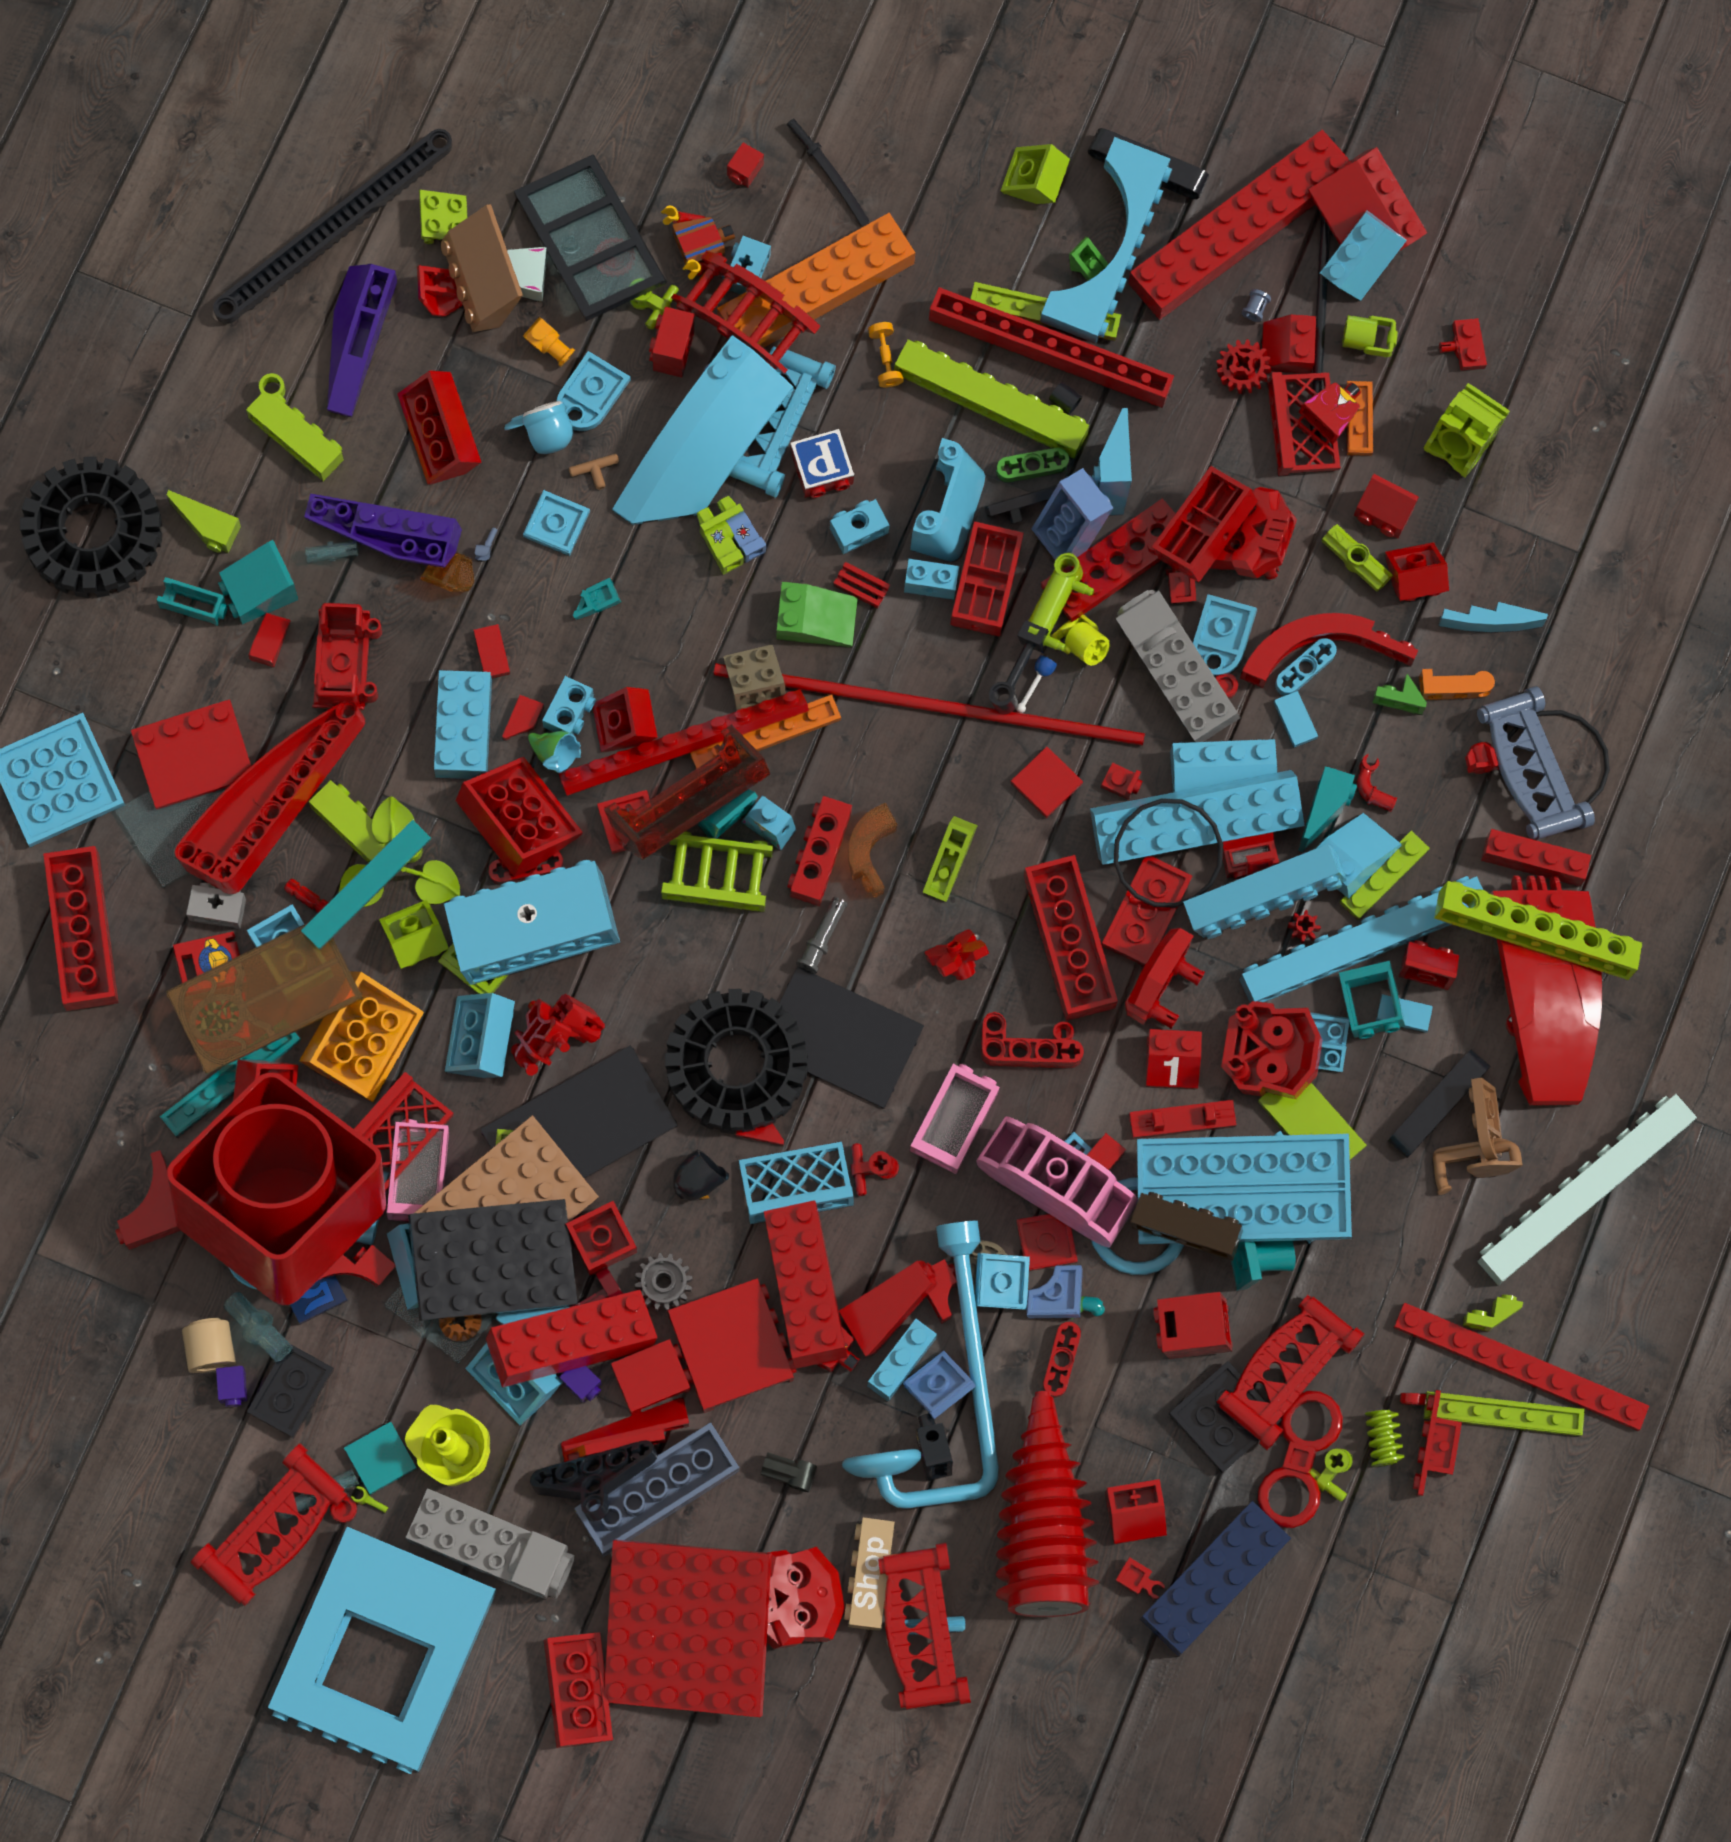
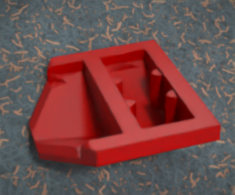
(437, 291)

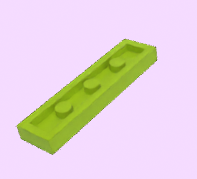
(1409, 853)

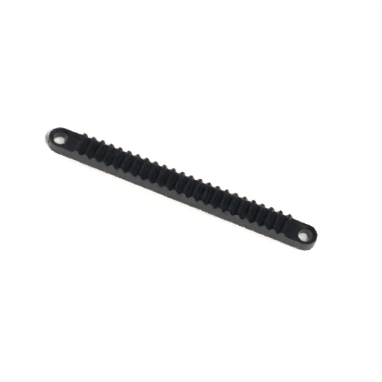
(333, 226)

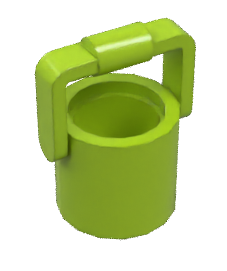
(1361, 334)

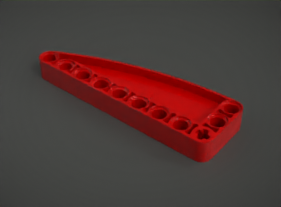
(248, 806)

